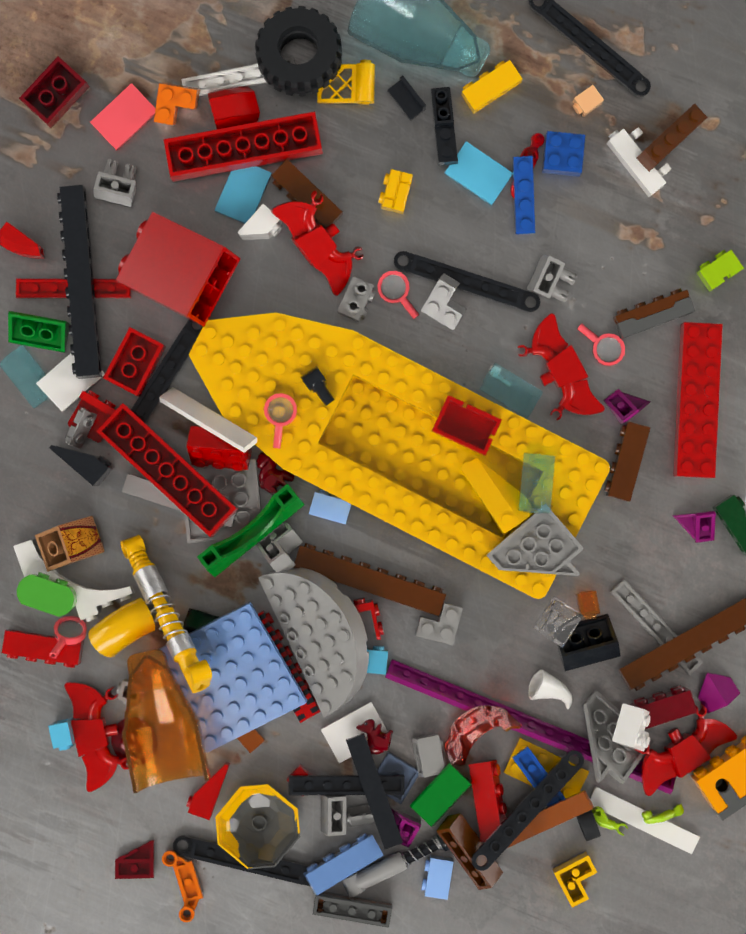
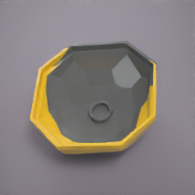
(257, 826)

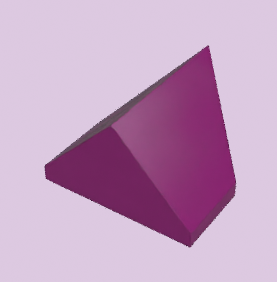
(624, 405)
(699, 525)
(717, 692)
(407, 826)

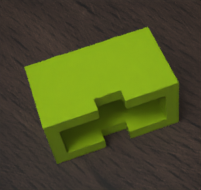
(724, 265)

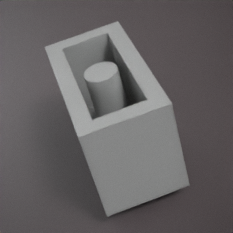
(429, 755)
(333, 815)

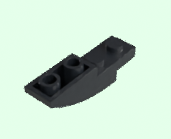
(444, 126)

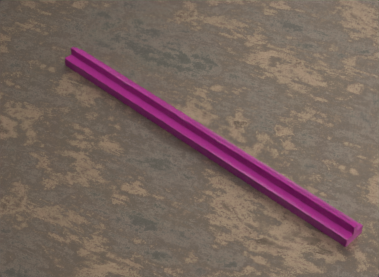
(530, 726)

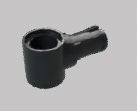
(316, 382)

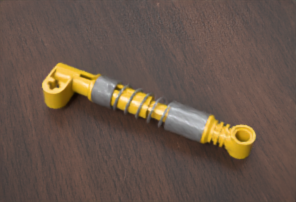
(153, 590)

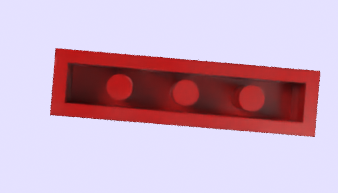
(39, 646)
(487, 796)

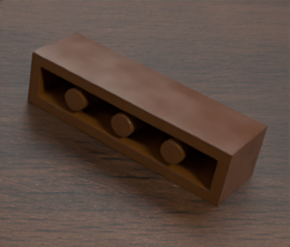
(671, 137)
(300, 189)
(627, 462)
(463, 844)

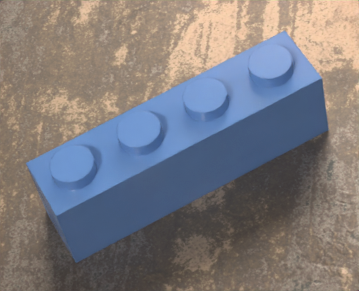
(343, 864)

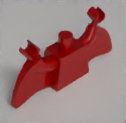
(317, 242)
(563, 369)
(93, 734)
(684, 752)

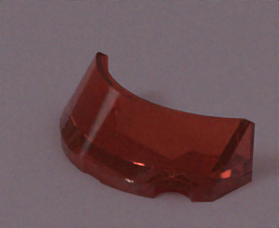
(472, 726)

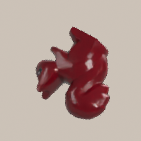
(269, 476)
(376, 739)

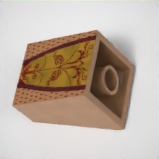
(69, 543)

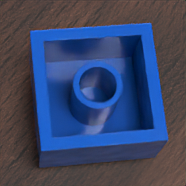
(563, 153)

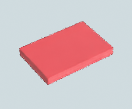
(123, 116)

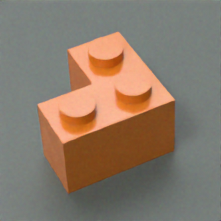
(170, 98)

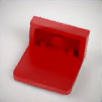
(93, 404)
(362, 605)

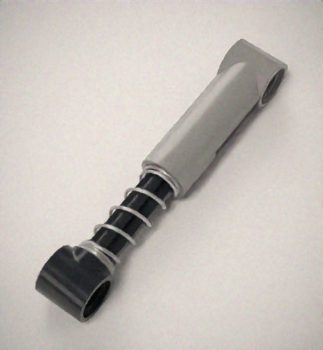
(390, 866)

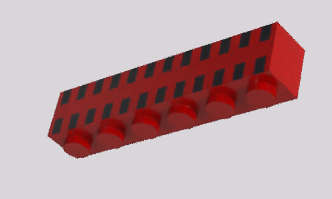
(311, 707)

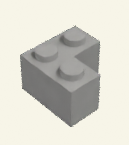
(441, 306)
(278, 545)
(444, 629)

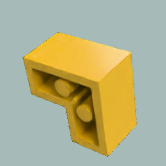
(570, 876)

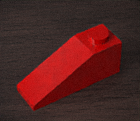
(206, 796)

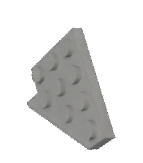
(538, 547)
(607, 755)

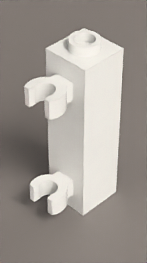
(627, 151)

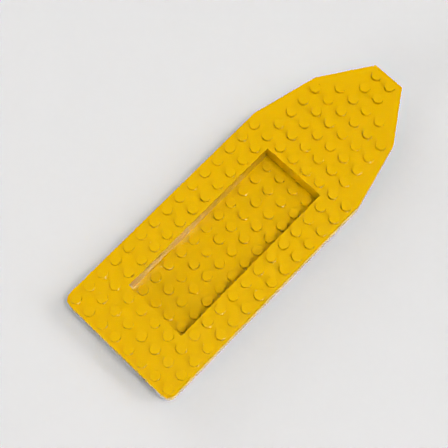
(377, 435)

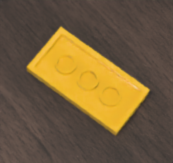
(548, 761)

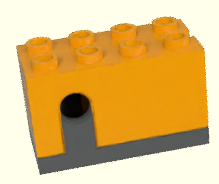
(732, 770)

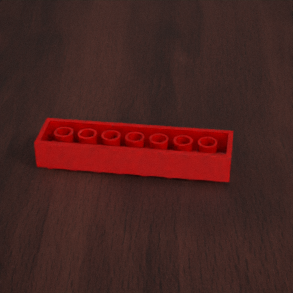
(243, 146)
(697, 400)
(167, 470)

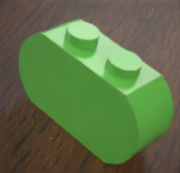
(47, 594)

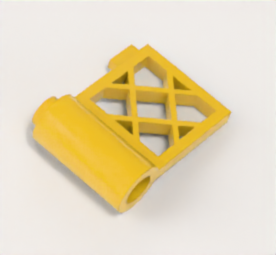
(362, 85)

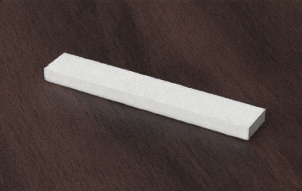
(228, 79)
(208, 419)
(632, 815)

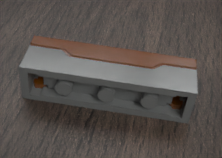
(654, 313)
(352, 909)

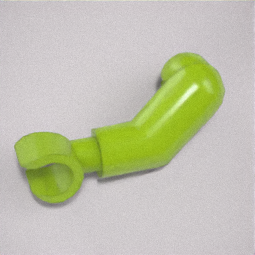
(664, 816)
(603, 821)

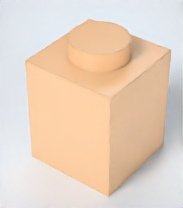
(587, 101)

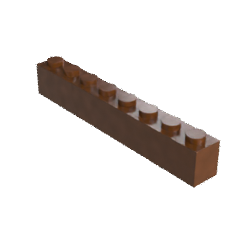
(371, 581)
(685, 646)

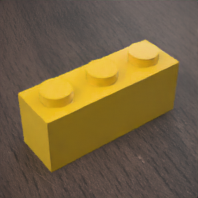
(491, 86)

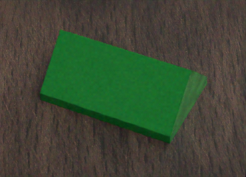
(37, 331)
(441, 795)

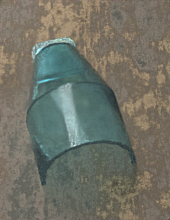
(419, 34)

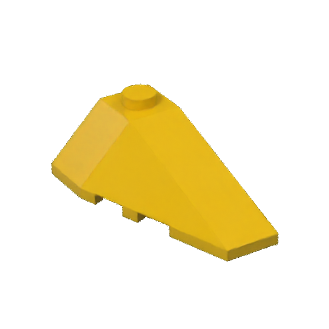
(496, 494)

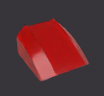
(234, 107)
(19, 243)

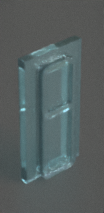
(25, 374)
(511, 390)
(537, 483)

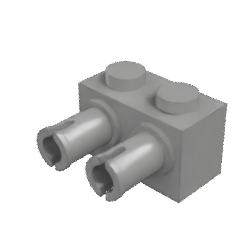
(116, 188)
(546, 277)
(356, 299)

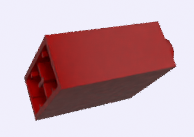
(177, 268)

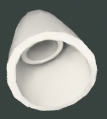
(547, 686)

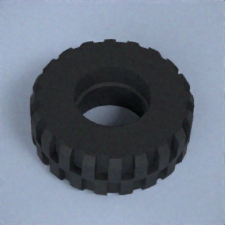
(298, 24)

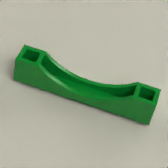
(224, 553)

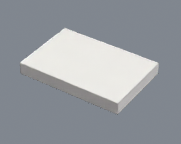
(63, 386)
(345, 728)

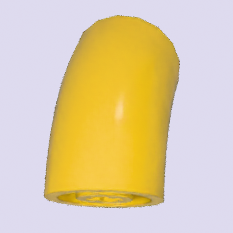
(122, 628)

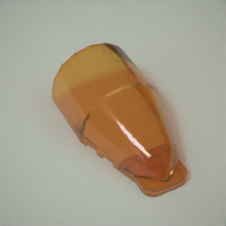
(160, 725)

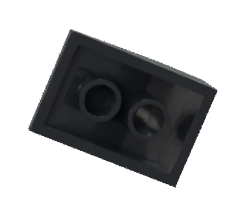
(90, 467)

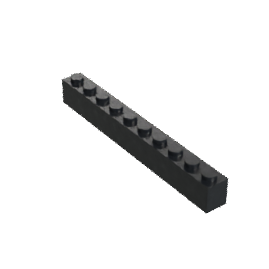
(80, 282)

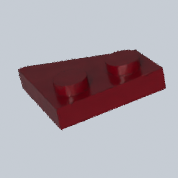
(136, 863)

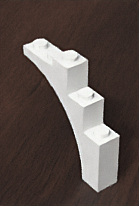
(87, 598)

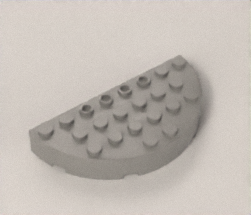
(321, 632)

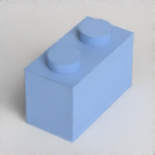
(329, 507)
(438, 877)

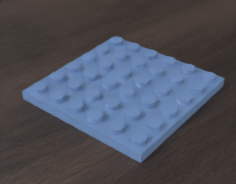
(247, 680)

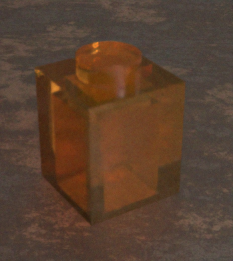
(588, 604)

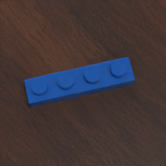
(523, 194)
(533, 770)

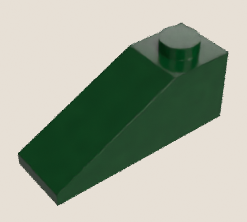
(734, 519)

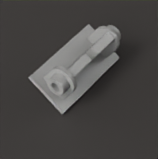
(77, 435)
(359, 815)

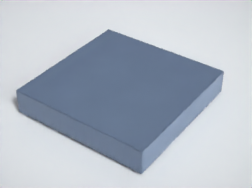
(396, 766)

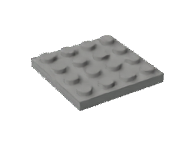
(240, 489)

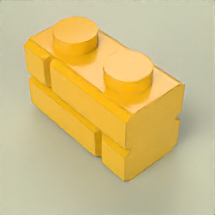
(396, 191)

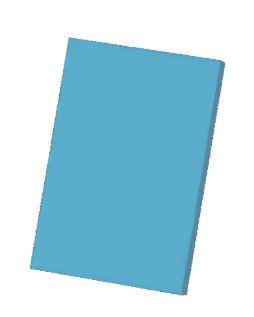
(479, 173)
(243, 193)

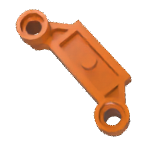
(187, 881)

